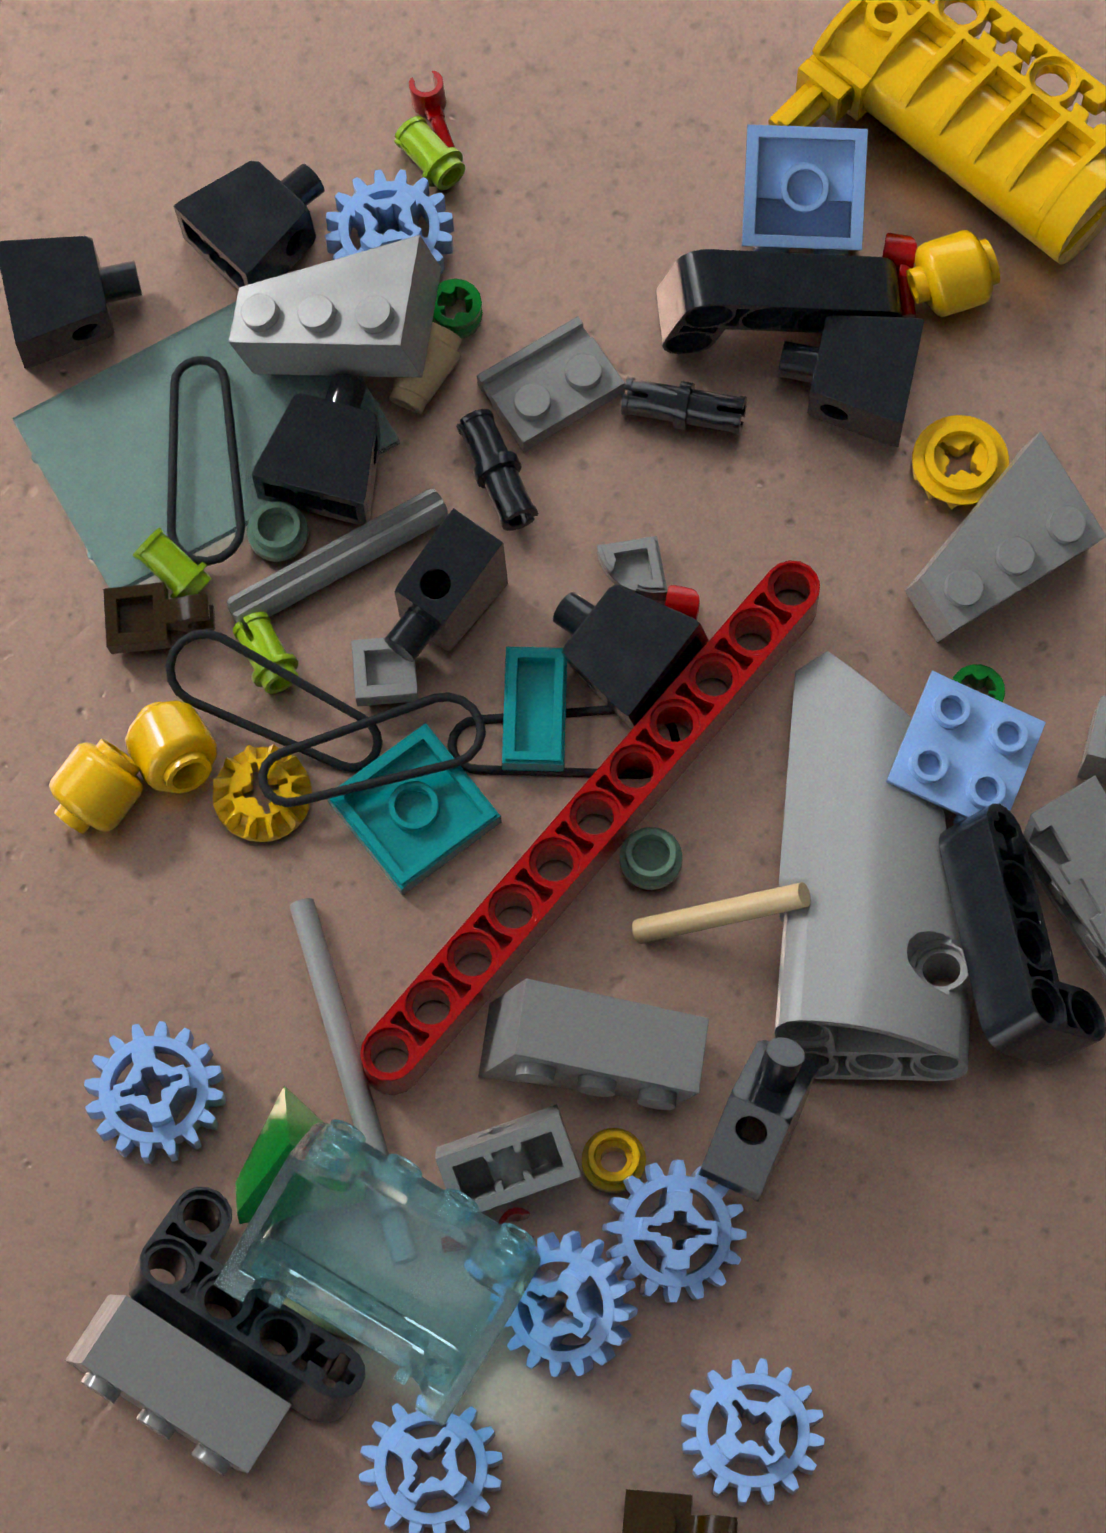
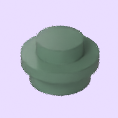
(277, 531)
(650, 858)

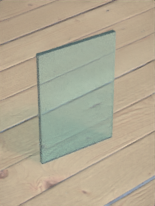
(109, 445)

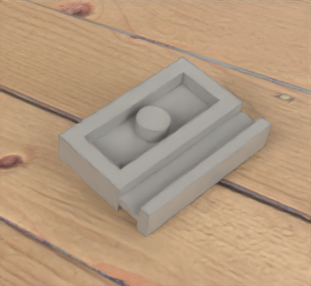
(550, 384)

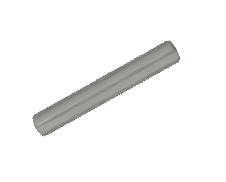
(340, 557)

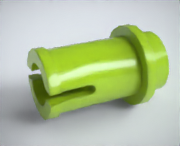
(439, 163)
(172, 565)
(265, 642)

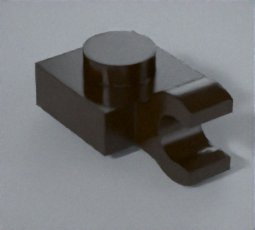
(144, 616)
(669, 1514)

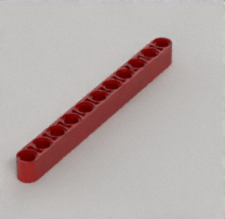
(585, 852)

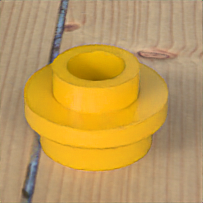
(608, 1141)

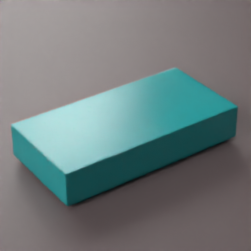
(534, 709)

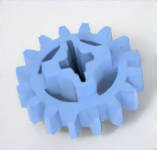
(389, 210)
(131, 1100)
(674, 1262)
(547, 1324)
(776, 1414)
(455, 1486)

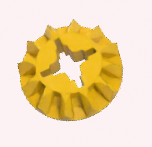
(958, 436)
(244, 815)

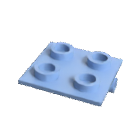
(964, 749)

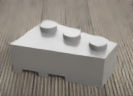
(342, 316)
(1007, 542)
(1069, 862)
(593, 1044)
(177, 1385)

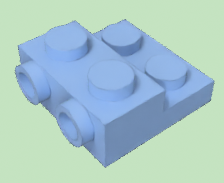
(804, 188)

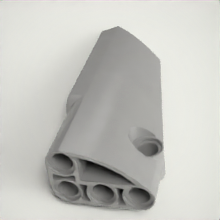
(880, 900)

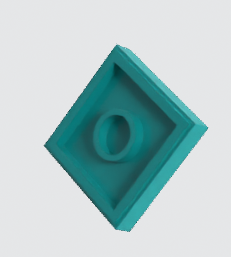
(419, 821)

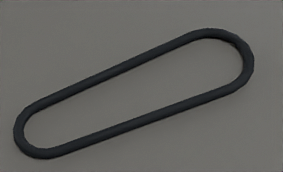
(232, 451)
(287, 675)
(568, 772)
(379, 781)

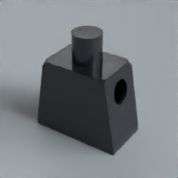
(251, 221)
(61, 294)
(859, 373)
(323, 454)
(447, 587)
(627, 647)
(774, 1091)

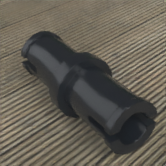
(683, 405)
(497, 469)

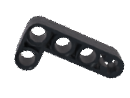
(768, 293)
(1008, 944)
(238, 1339)

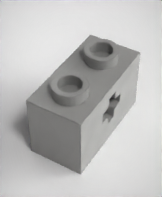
(510, 1159)

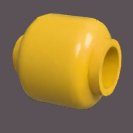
(954, 273)
(171, 746)
(96, 787)

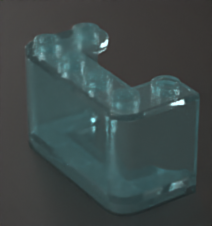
(385, 1260)

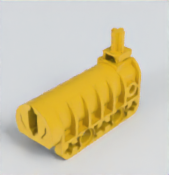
(969, 109)

